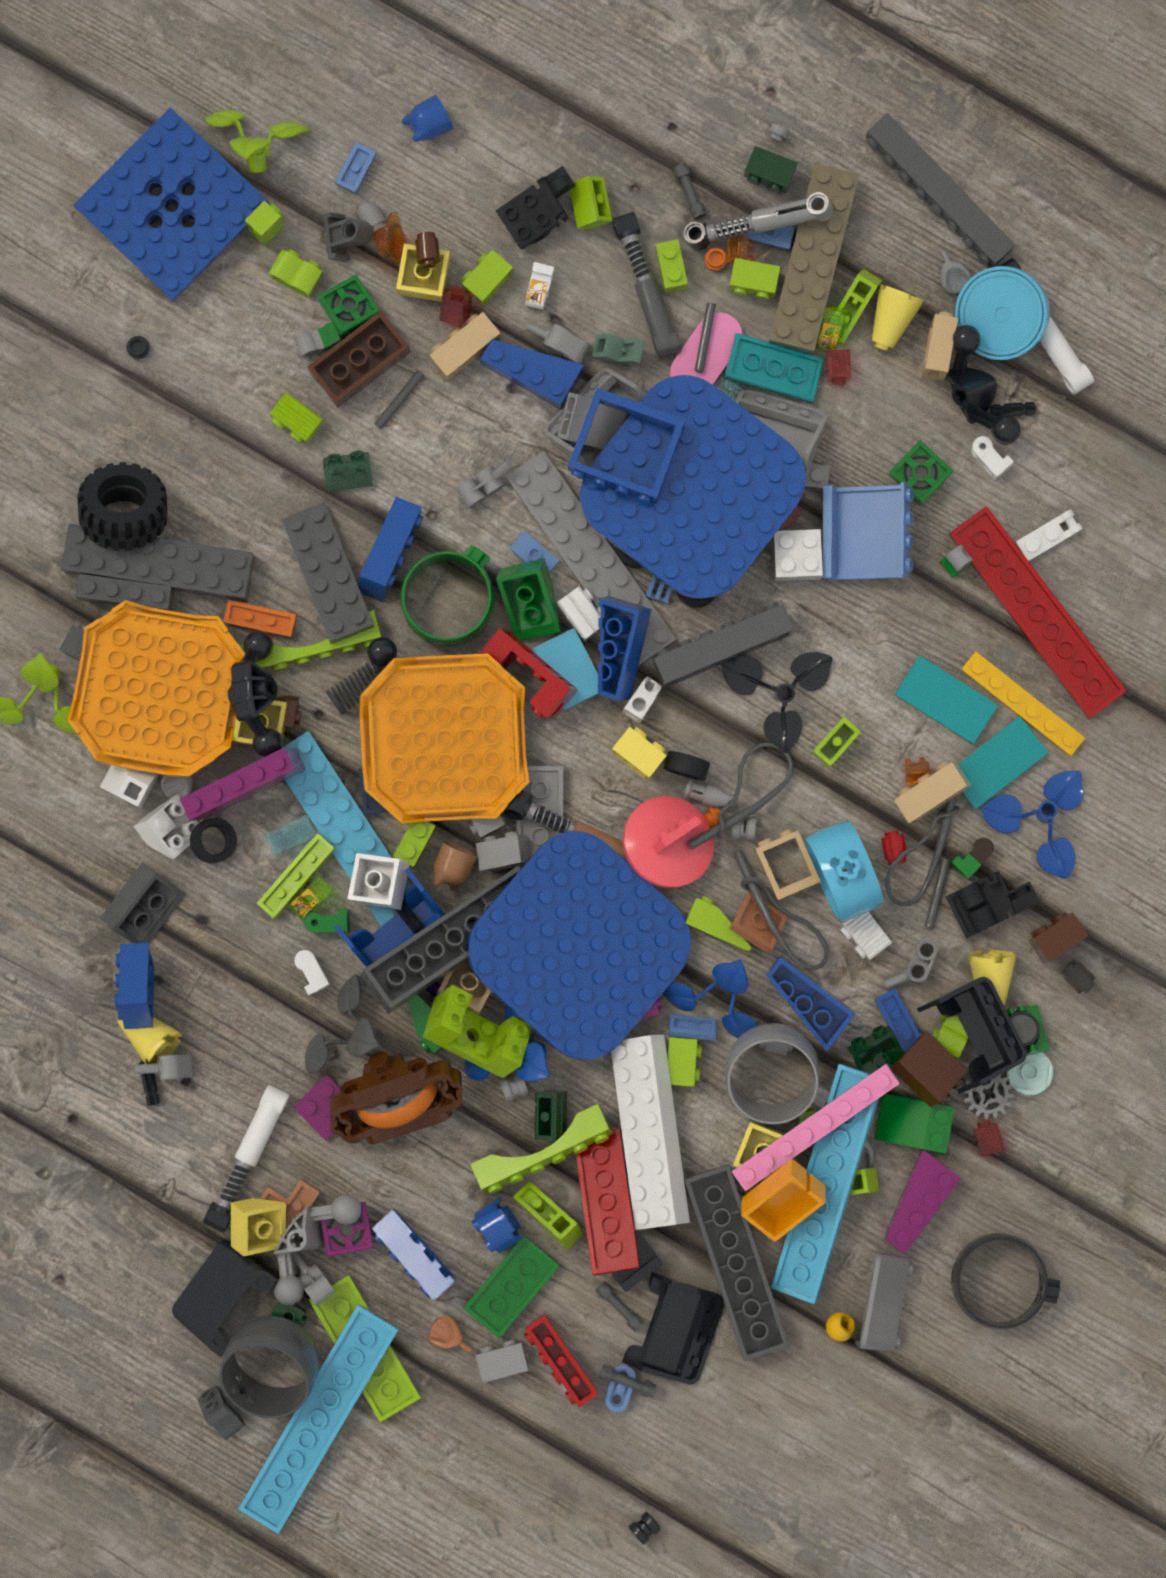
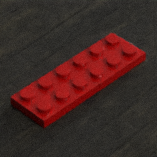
(607, 1206)

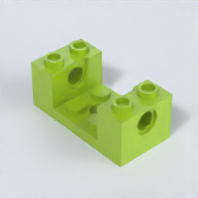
(495, 1046)

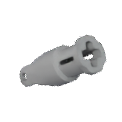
(710, 796)

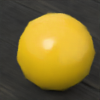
(840, 1326)

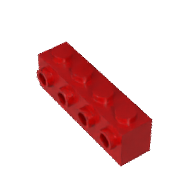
(562, 1361)

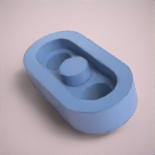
(618, 1389)

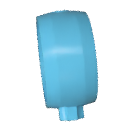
(839, 849)

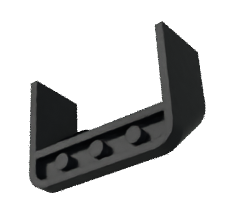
(986, 1027)

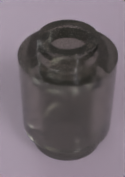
(1078, 976)

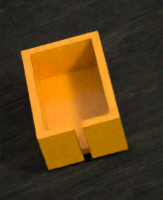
(783, 1200)

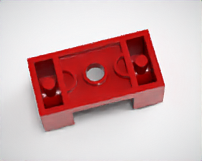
(556, 690)

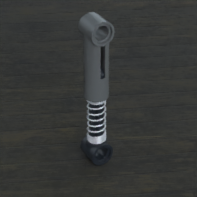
(647, 287)

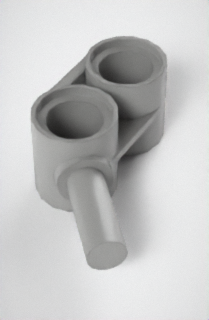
(561, 341)
(486, 484)
(917, 959)
(169, 1067)
(313, 1280)

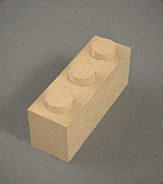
(464, 345)
(932, 791)

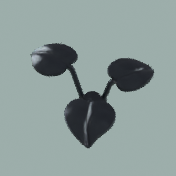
(785, 727)

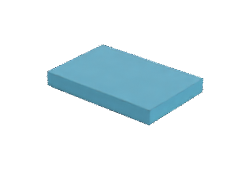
(572, 661)

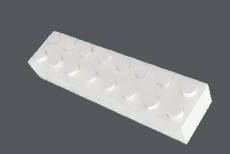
(649, 1132)

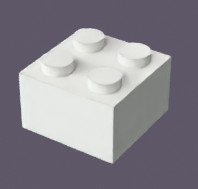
(797, 555)
(378, 881)

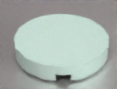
(1026, 1078)

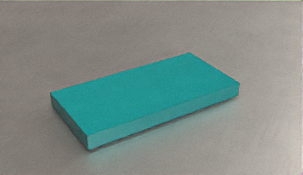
(774, 368)
(946, 700)
(1000, 761)

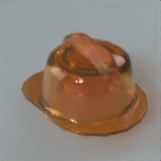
(390, 239)

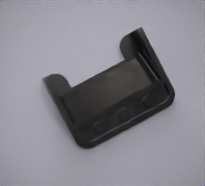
(216, 1292)
(678, 1331)

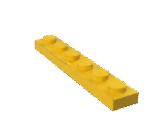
(1023, 704)

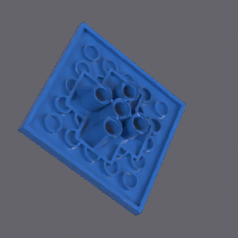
(170, 158)

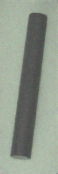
(705, 336)
(399, 399)
(937, 893)

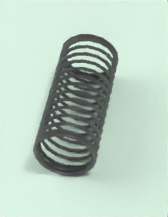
(339, 705)

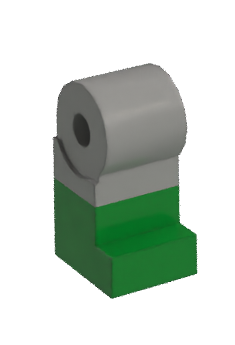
(318, 340)
(956, 561)

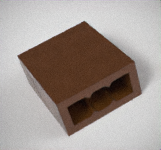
(930, 1070)

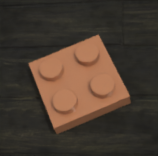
(752, 926)

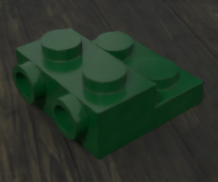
(876, 1050)

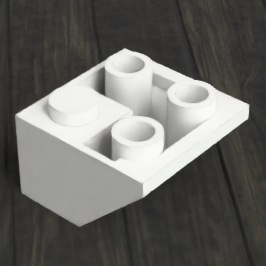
(129, 784)
(167, 828)

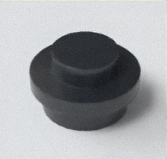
(138, 347)

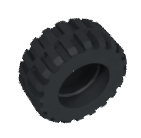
(122, 529)

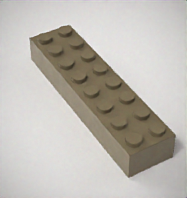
(813, 263)

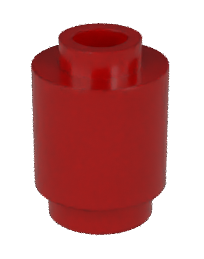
(893, 845)

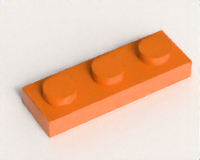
(259, 618)

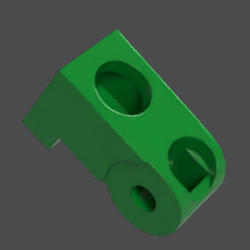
(321, 924)

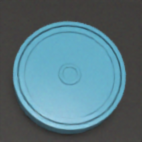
(1006, 310)

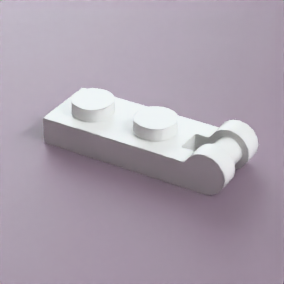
(1048, 535)

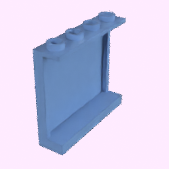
(867, 532)

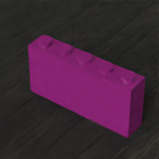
(242, 784)

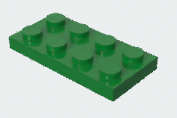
(511, 1287)

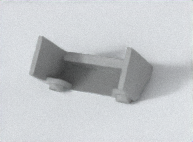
(606, 380)

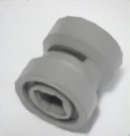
(744, 829)
(513, 1087)

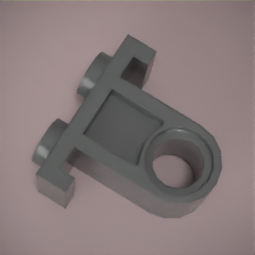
(344, 234)
(219, 1414)

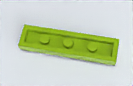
(296, 876)

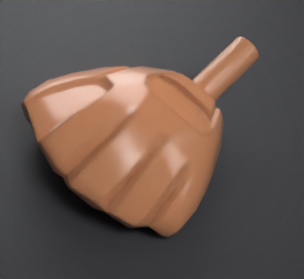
(447, 1334)

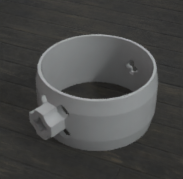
(814, 1096)

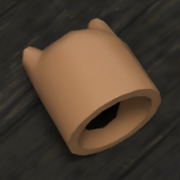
(453, 865)

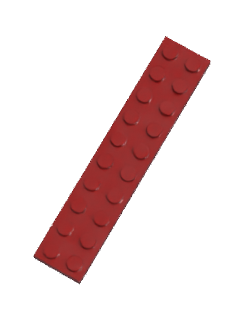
(1038, 613)

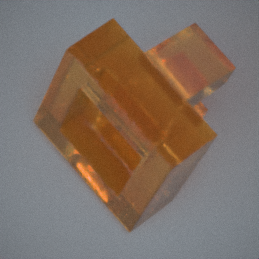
(738, 248)
(915, 770)

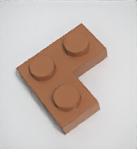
(302, 1196)

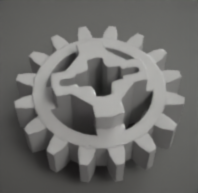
(997, 1098)

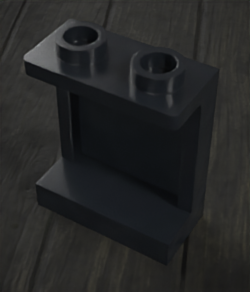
(648, 1263)

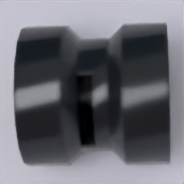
(645, 1527)

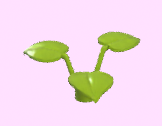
(253, 147)
(46, 678)

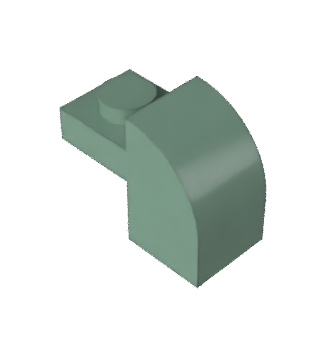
(618, 350)

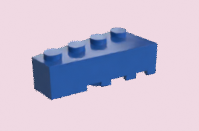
(620, 646)

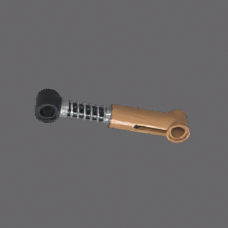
(523, 806)

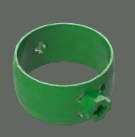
(475, 559)

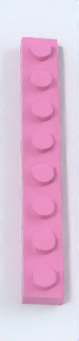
(816, 1127)

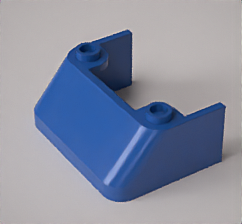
(395, 931)

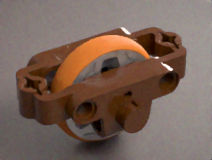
(395, 1098)

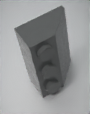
(142, 905)

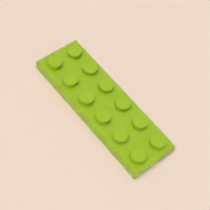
(390, 1385)

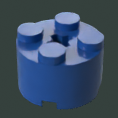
(497, 1226)

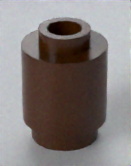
(427, 249)

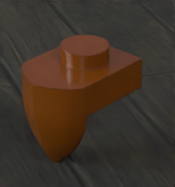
(293, 716)

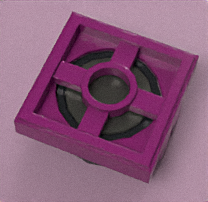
(348, 1235)

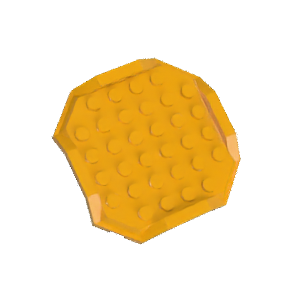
(155, 690)
(443, 738)

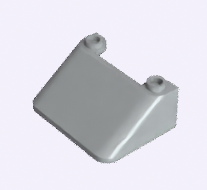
(793, 421)
(884, 1302)

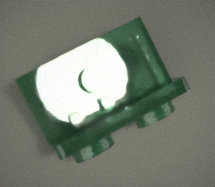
(347, 471)

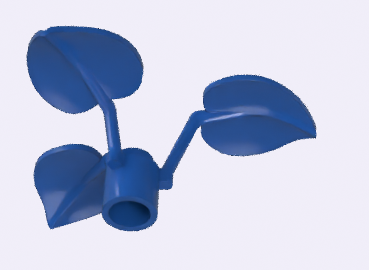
(1062, 789)
(730, 978)
(533, 1064)

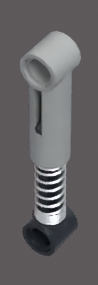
(761, 220)

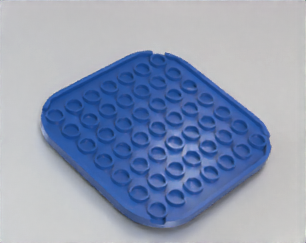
(719, 500)
(579, 945)

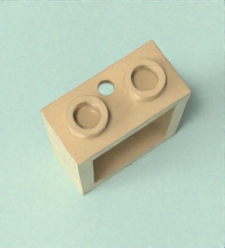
(939, 346)
(798, 886)

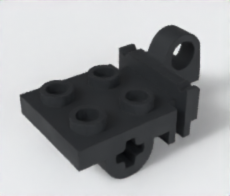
(536, 211)
(987, 902)

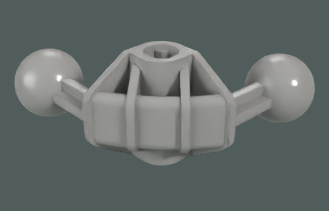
(305, 1235)

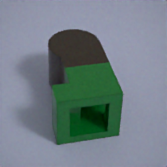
(975, 858)

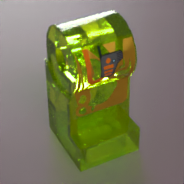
(832, 326)
(311, 898)

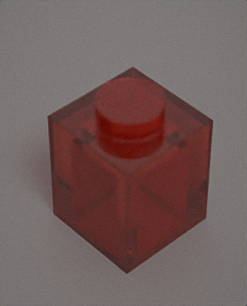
(456, 306)
(838, 366)
(988, 1138)

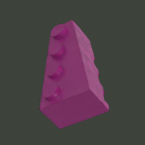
(921, 1198)

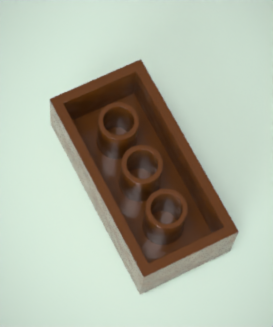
(359, 359)

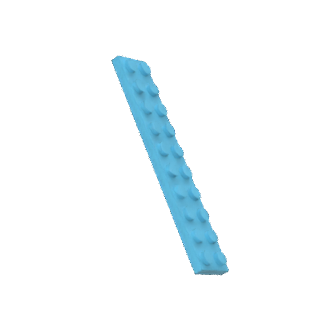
(335, 812)
(835, 1165)
(318, 1419)

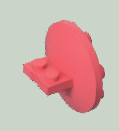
(658, 838)

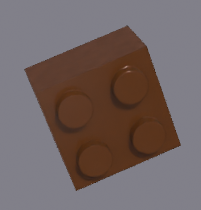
(1058, 937)

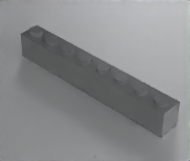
(939, 190)

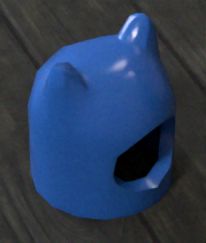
(428, 120)

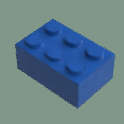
(135, 986)

